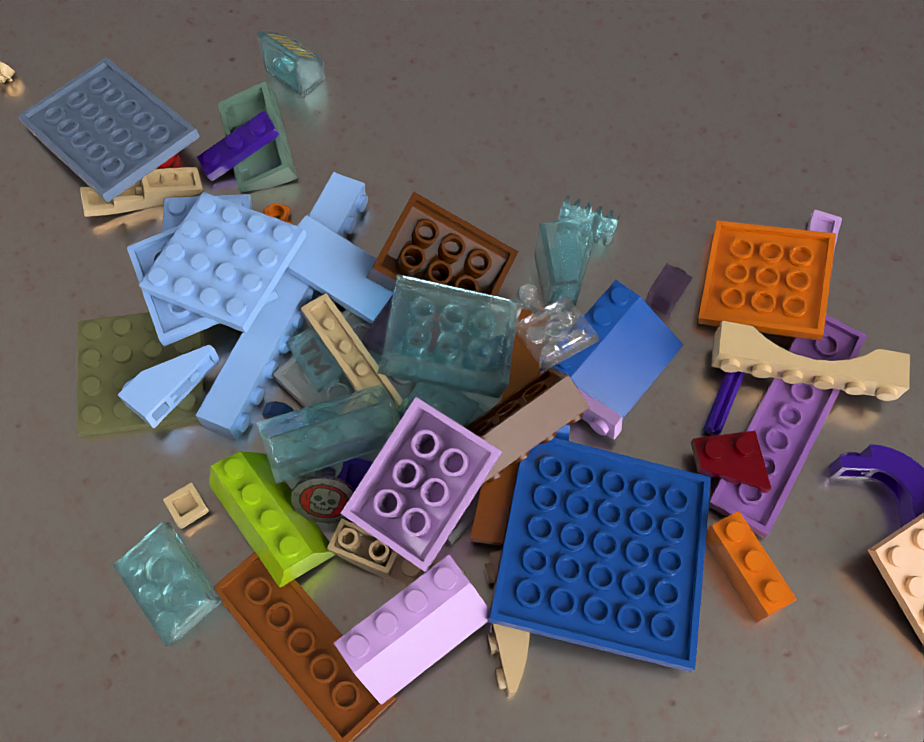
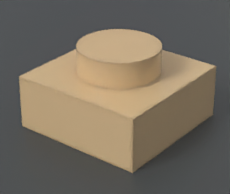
(186, 505)

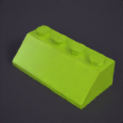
(266, 516)

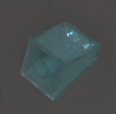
(563, 257)

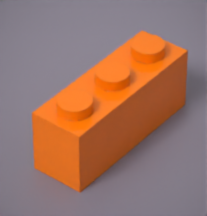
(748, 566)

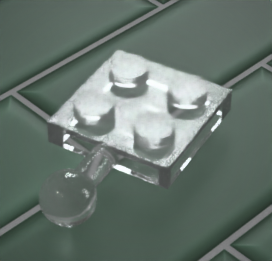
(552, 331)

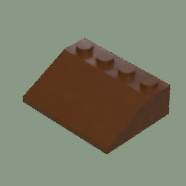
(441, 249)

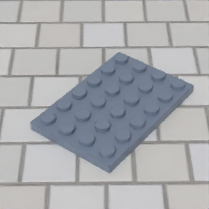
(108, 128)

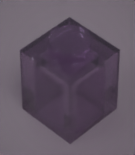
(668, 289)

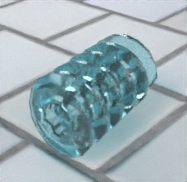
(607, 223)

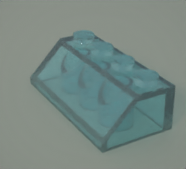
(328, 432)

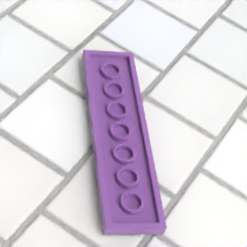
(787, 429)

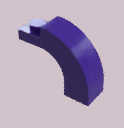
(892, 470)

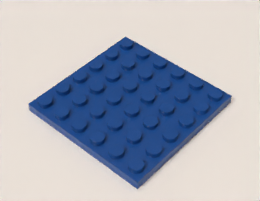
(605, 553)

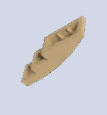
(145, 192)

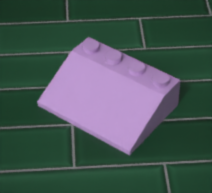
(421, 483)

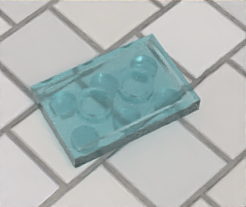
(167, 583)

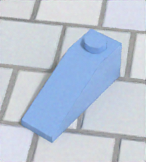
(164, 386)

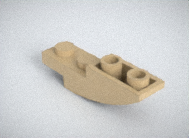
(372, 555)
(507, 642)

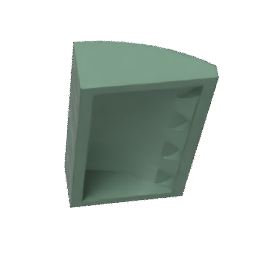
(271, 163)

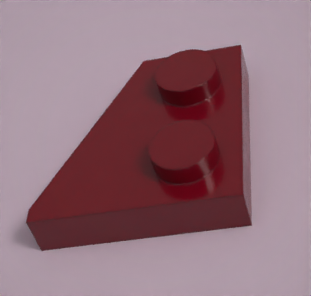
(733, 458)

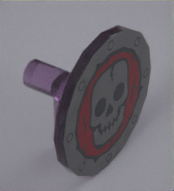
(322, 497)

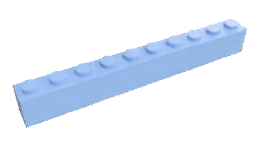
(261, 347)

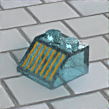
(291, 62)

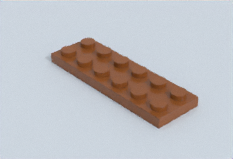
(301, 647)

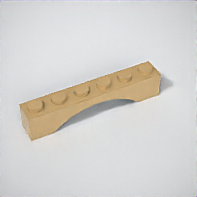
(748, 351)

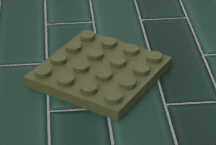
(110, 355)

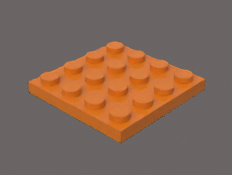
(768, 279)

